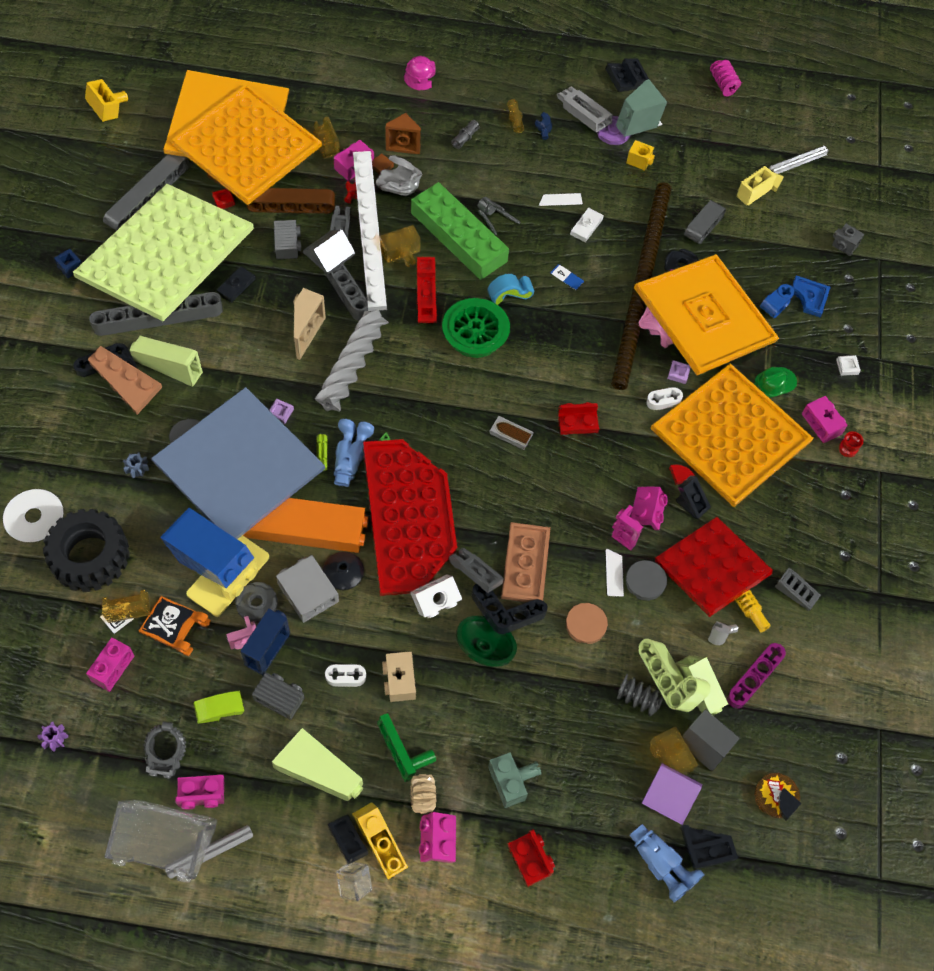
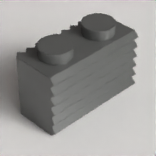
(286, 239)
(278, 695)

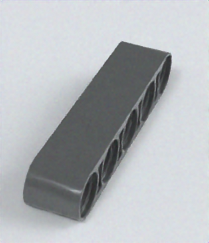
(348, 291)

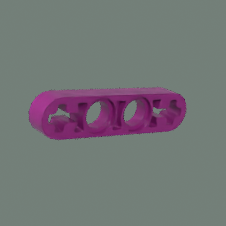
(756, 675)

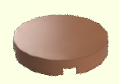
(586, 623)

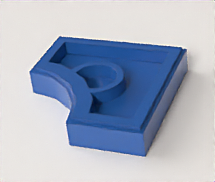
(812, 295)

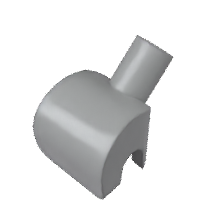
(720, 632)

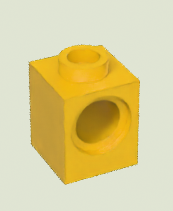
(640, 155)

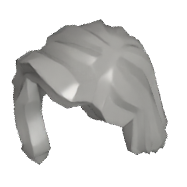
(402, 180)

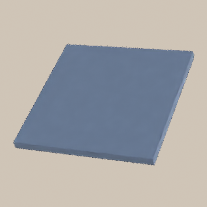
(238, 464)

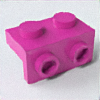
(649, 506)
(438, 838)

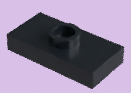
(236, 284)
(347, 839)

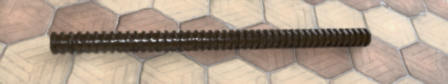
(645, 271)

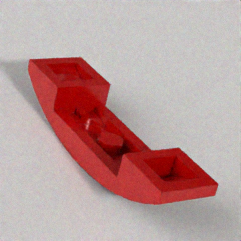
(426, 290)

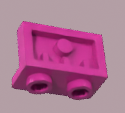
(626, 528)
(200, 791)

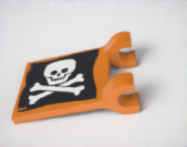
(171, 623)

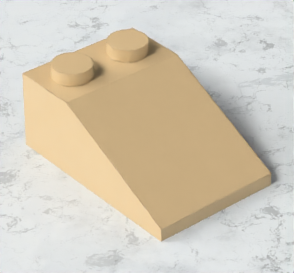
(308, 317)

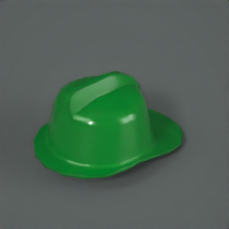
(776, 381)

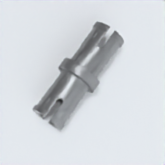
(465, 134)

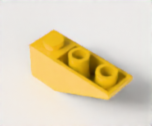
(380, 840)

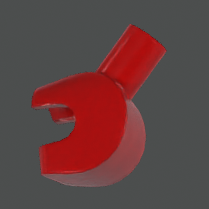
(351, 192)

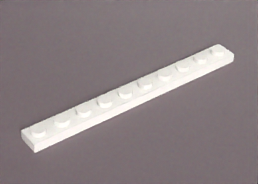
(369, 231)

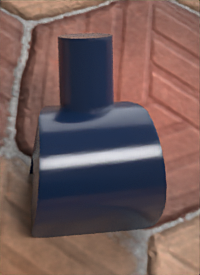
(544, 126)

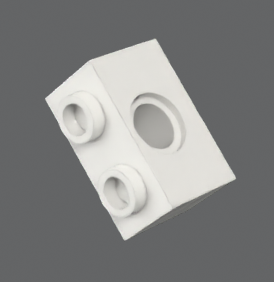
(424, 596)

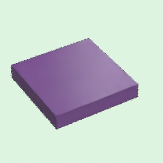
(672, 794)

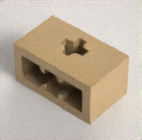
(400, 664)

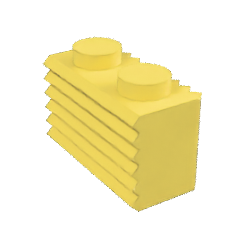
(756, 185)

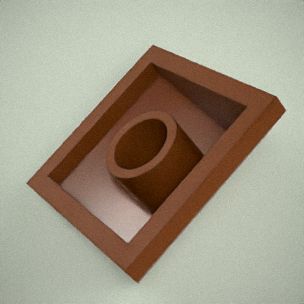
(403, 135)

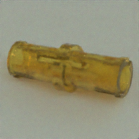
(515, 116)

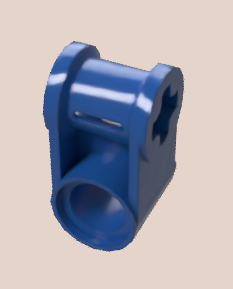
(778, 300)

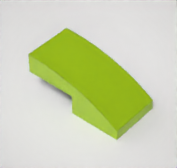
(218, 706)

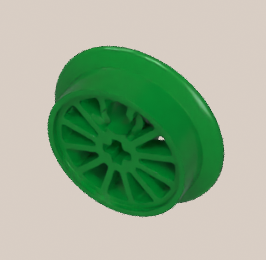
(475, 328)

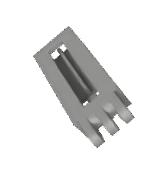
(590, 114)

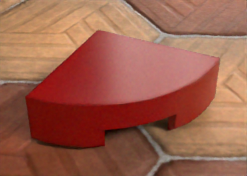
(680, 473)

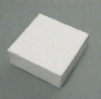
(848, 365)

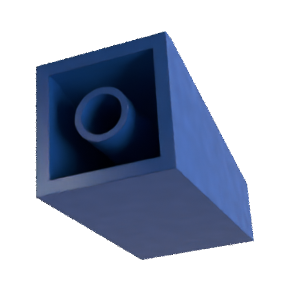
(206, 548)

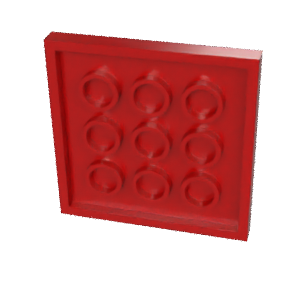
(713, 566)

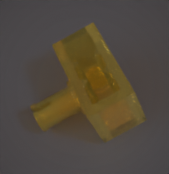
(401, 244)
(673, 751)

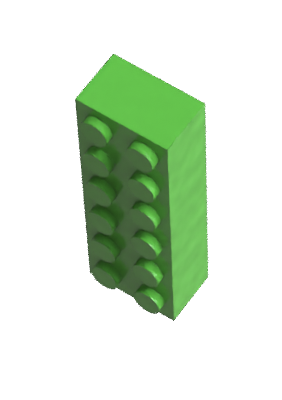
(459, 230)

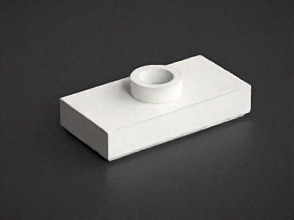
(586, 225)

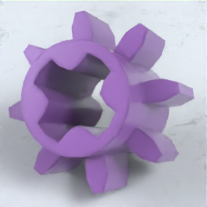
(57, 740)

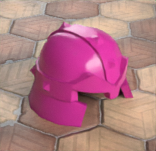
(418, 72)

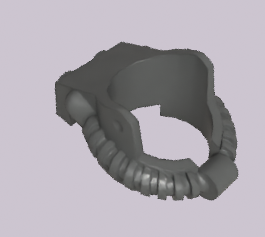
(155, 764)

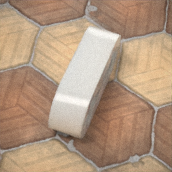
(664, 398)
(345, 681)

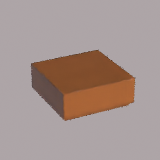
(381, 163)

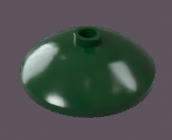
(484, 644)

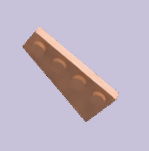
(129, 382)

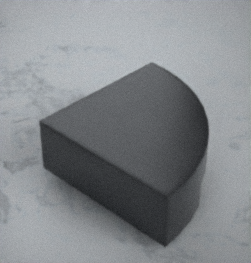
(787, 804)

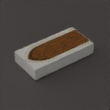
(511, 432)

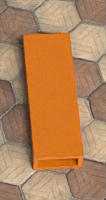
(313, 525)

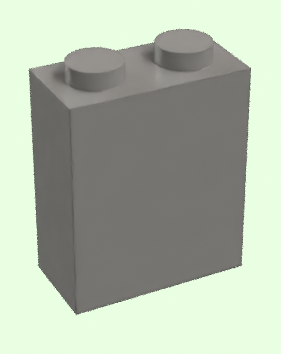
(307, 588)

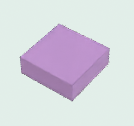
(679, 372)
(281, 410)

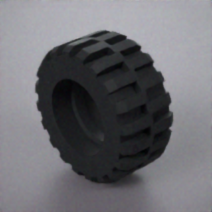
(75, 529)

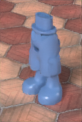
(347, 454)
(662, 860)

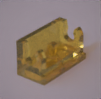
(328, 137)
(126, 607)

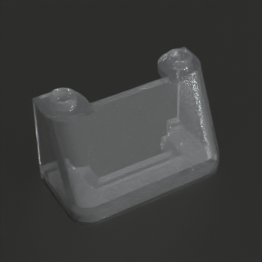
(160, 837)

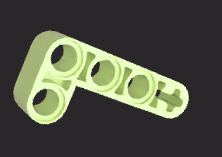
(678, 692)

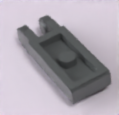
(341, 222)
(476, 570)

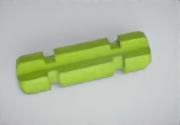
(321, 451)

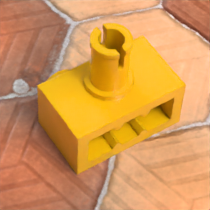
(103, 100)

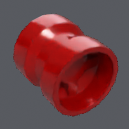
(851, 444)

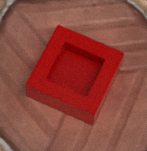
(223, 199)

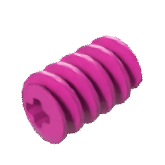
(725, 77)

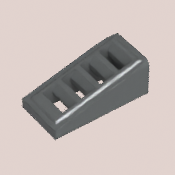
(802, 585)

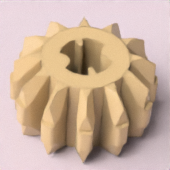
(423, 793)

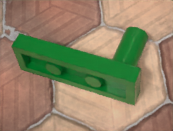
(406, 765)

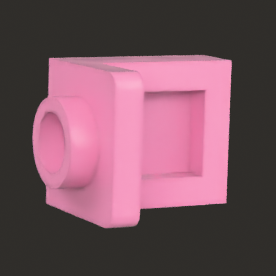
(239, 638)

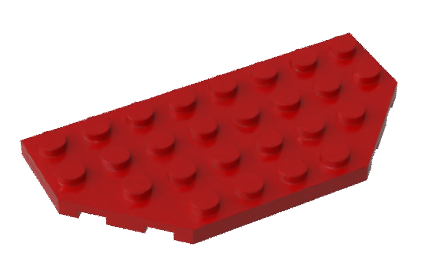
(408, 515)

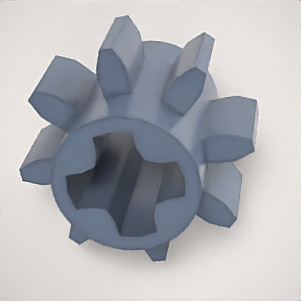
(136, 465)

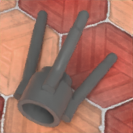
(488, 207)

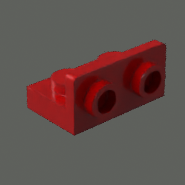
(578, 418)
(531, 858)

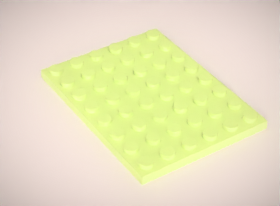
(163, 251)

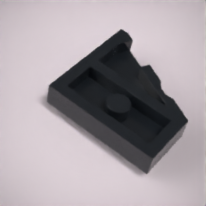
(707, 847)

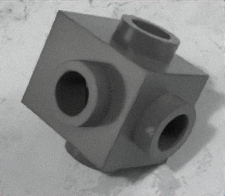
(847, 239)

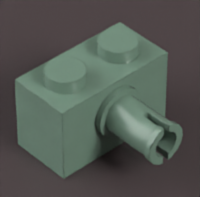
(510, 778)

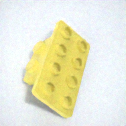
(217, 598)

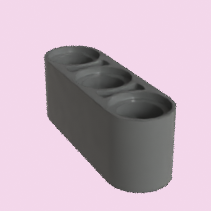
(705, 222)

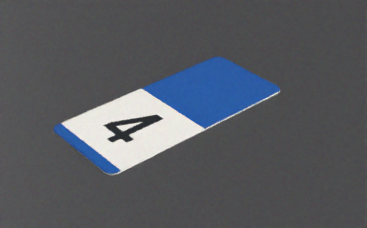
(567, 276)

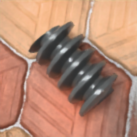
(640, 695)

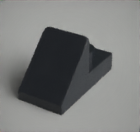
(693, 497)

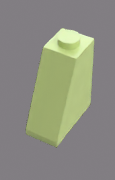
(701, 668)

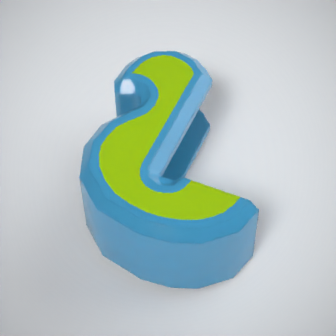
(510, 285)

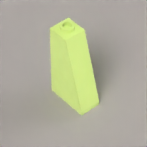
(168, 359)
(315, 765)

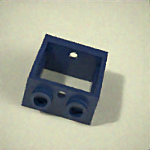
(265, 641)

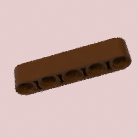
(294, 201)

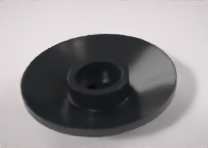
(346, 578)

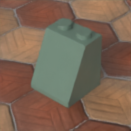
(641, 110)

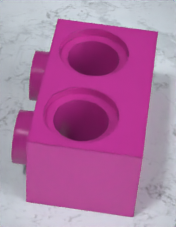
(110, 664)

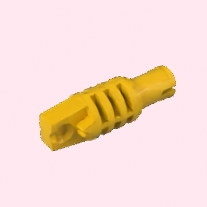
(752, 610)

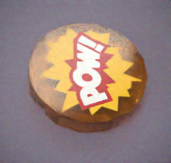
(768, 791)

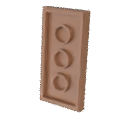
(525, 562)

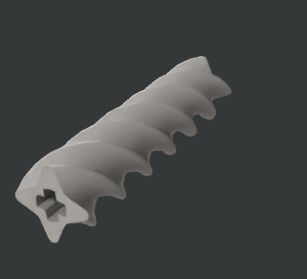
(350, 360)

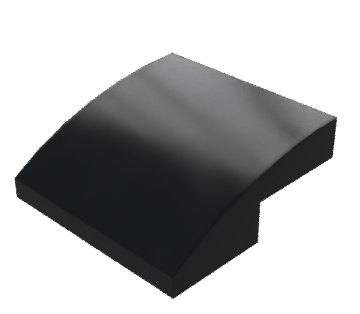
(626, 75)

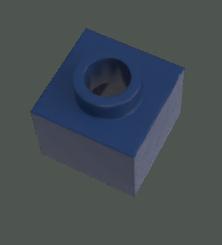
(67, 262)

